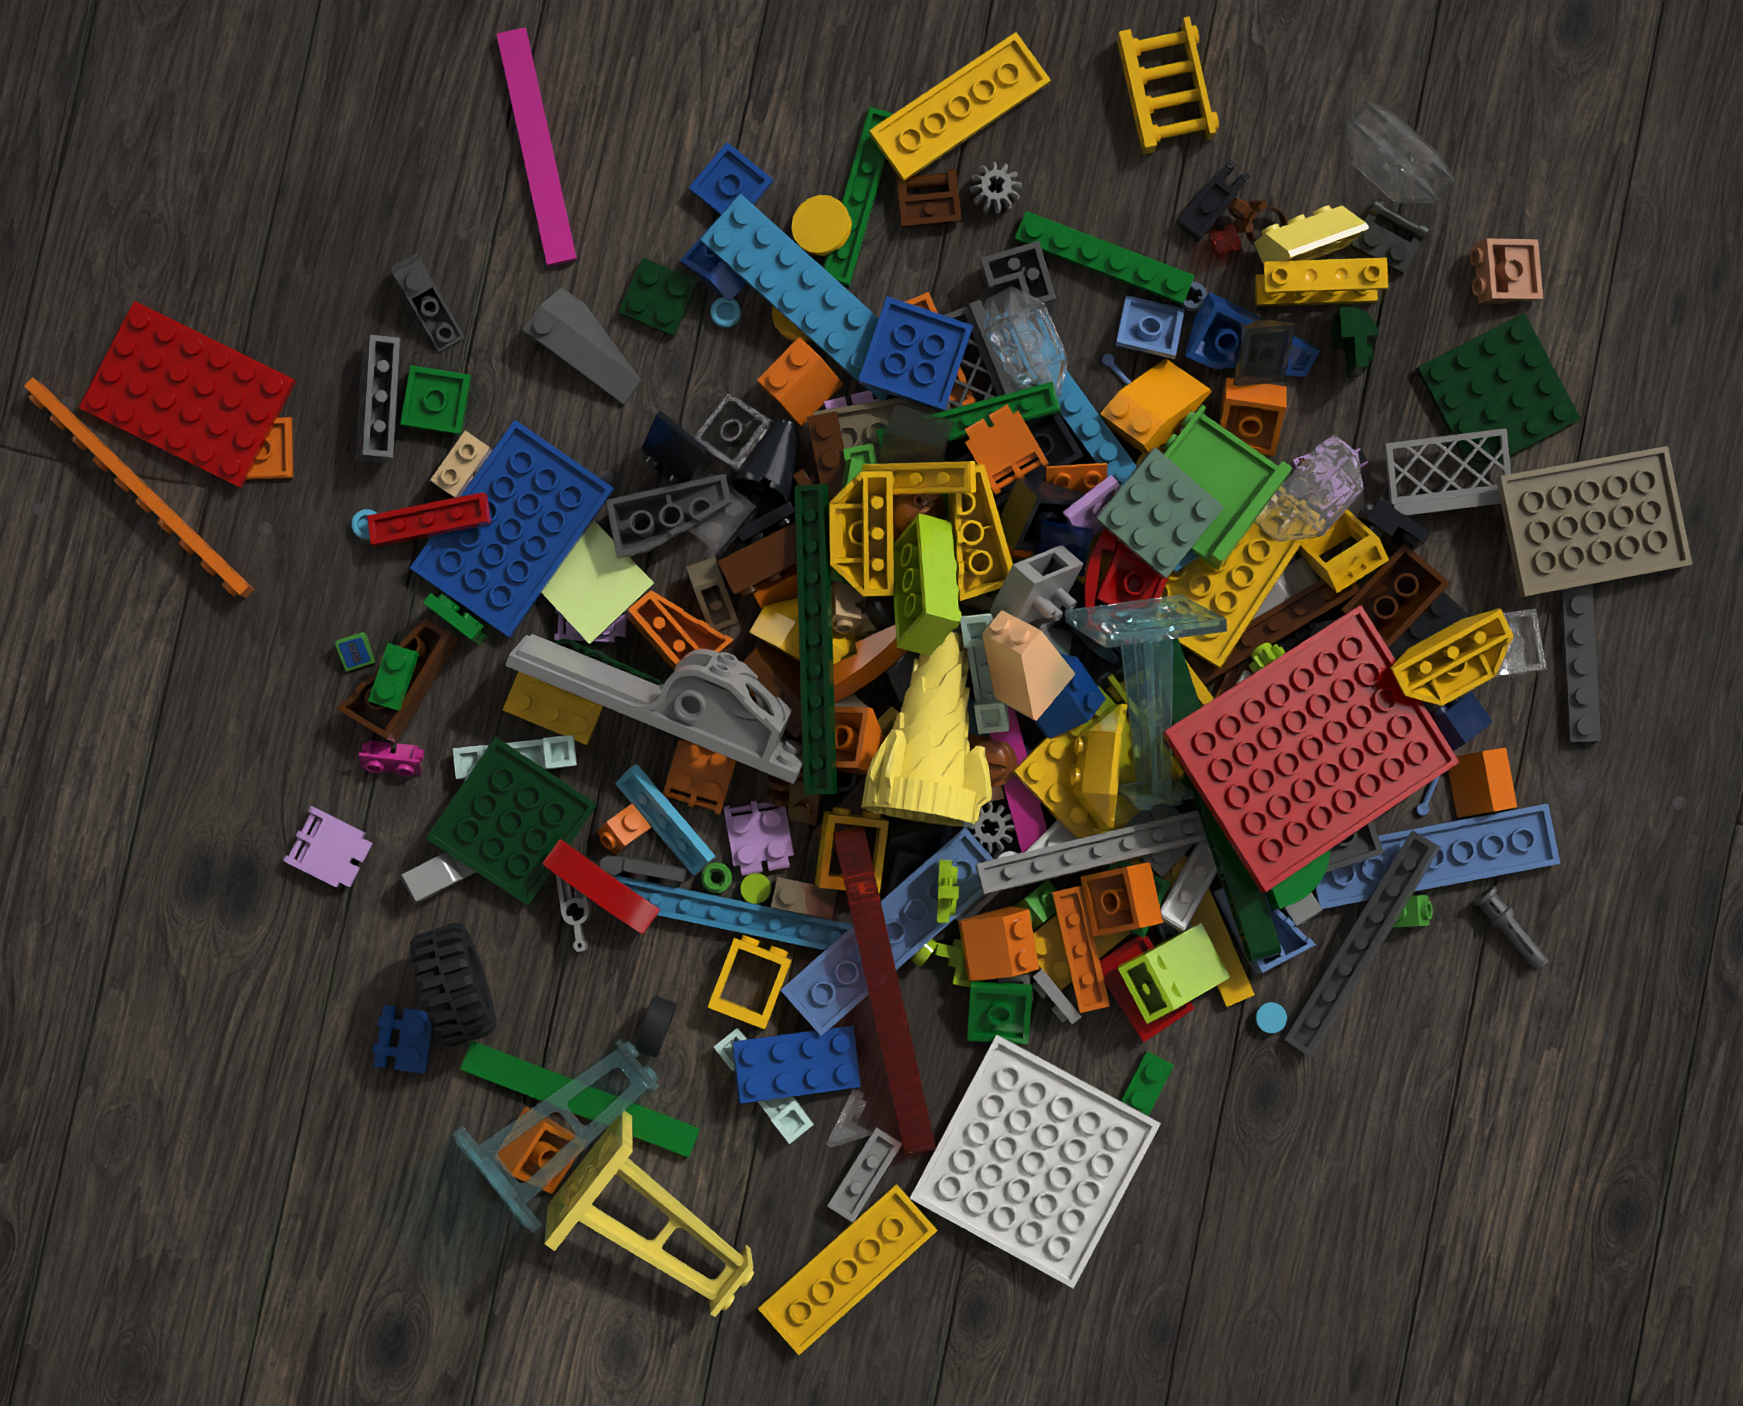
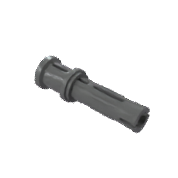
(1504, 914)

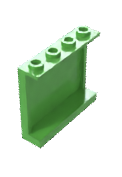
(1231, 474)

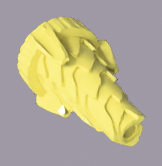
(926, 760)

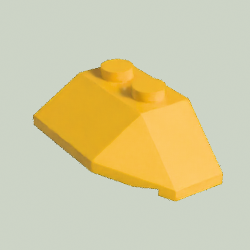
(864, 533)
(780, 628)
(1454, 658)
(1099, 764)

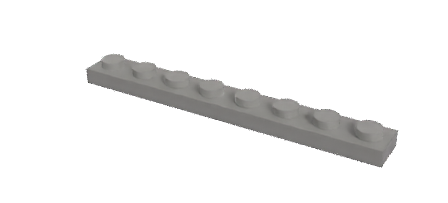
(1090, 852)

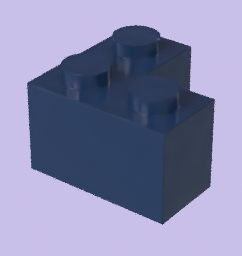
(1461, 720)

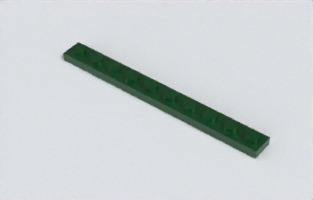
(815, 639)

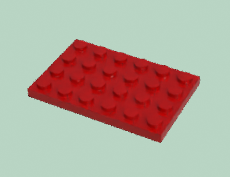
(187, 394)

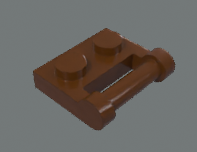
(929, 208)

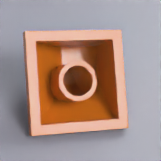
(856, 738)

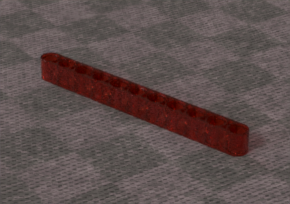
(884, 990)

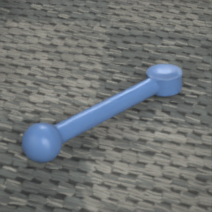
(1108, 360)
(1422, 808)

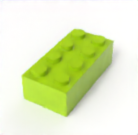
(925, 585)

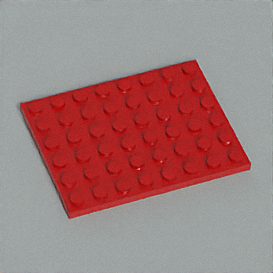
(1309, 749)

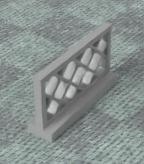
(1448, 499)

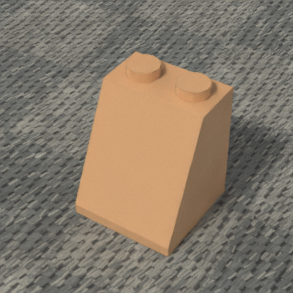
(1023, 665)

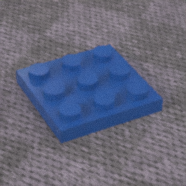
(915, 354)

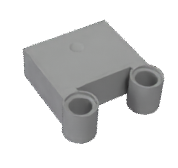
(1039, 588)

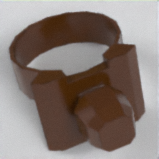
(1245, 212)

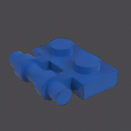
(413, 1042)

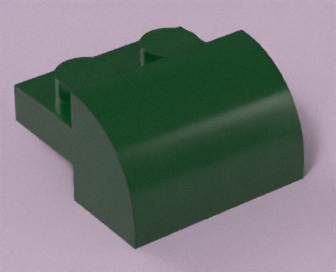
(1355, 332)

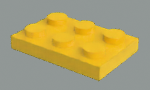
(553, 708)

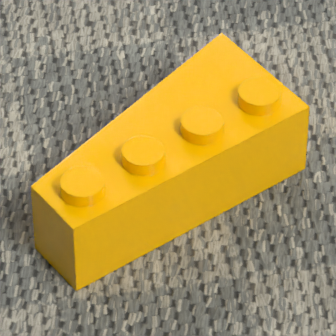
(979, 539)

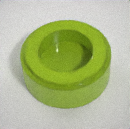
(756, 888)
(923, 954)

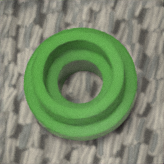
(706, 877)

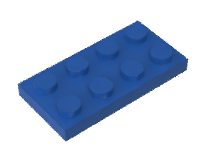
(795, 1064)

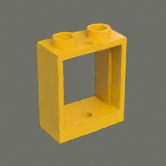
(1352, 562)
(843, 815)
(740, 1012)

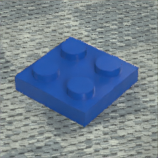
(727, 177)

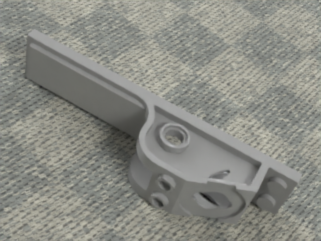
(700, 701)

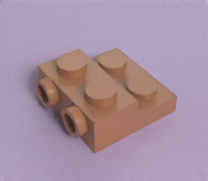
(1506, 270)

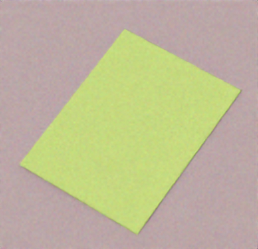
(594, 584)

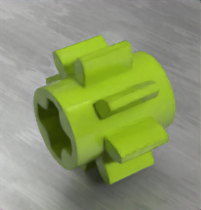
(1264, 655)

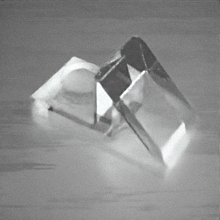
(845, 1129)

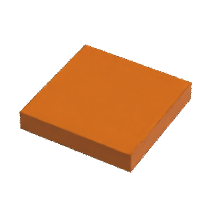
(277, 453)

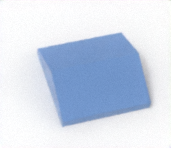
(1150, 327)

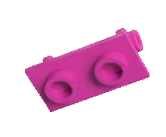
(405, 761)

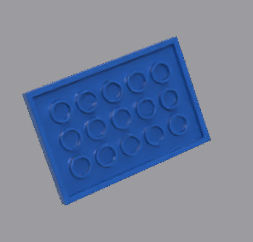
(537, 516)

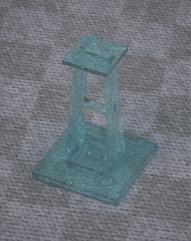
(1146, 641)
(518, 1194)

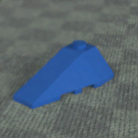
(1219, 332)

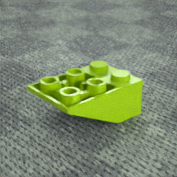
(1173, 972)

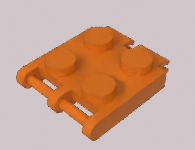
(1004, 447)
(699, 774)

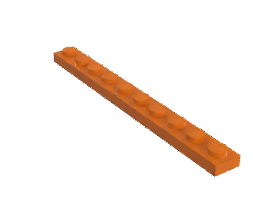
(127, 480)

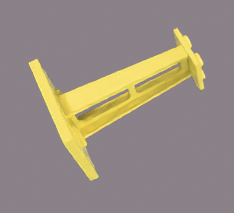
(591, 1176)

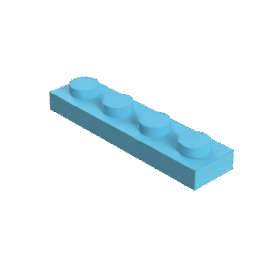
(665, 819)

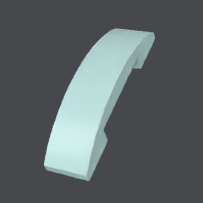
(989, 712)
(546, 752)
(784, 1112)

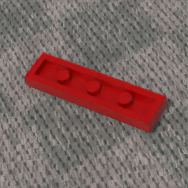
(429, 519)

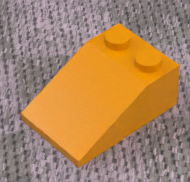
(1154, 406)

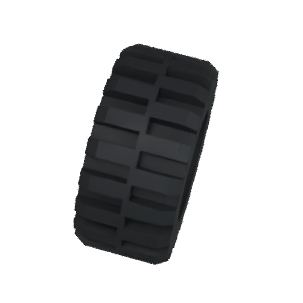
(452, 985)

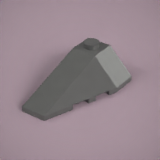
(576, 338)
(657, 515)

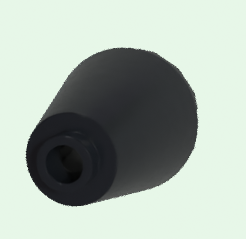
(770, 465)

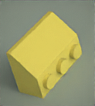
(1310, 236)

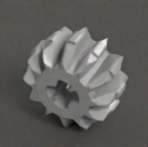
(1007, 183)
(993, 817)

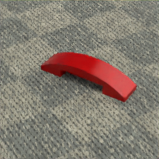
(1104, 545)
(601, 886)

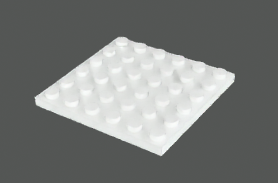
(1035, 1161)

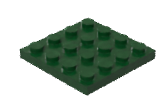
(1499, 384)
(510, 820)

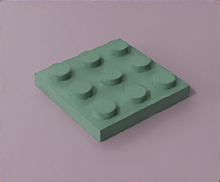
(1159, 512)

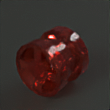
(1225, 241)

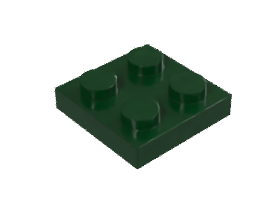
(658, 297)

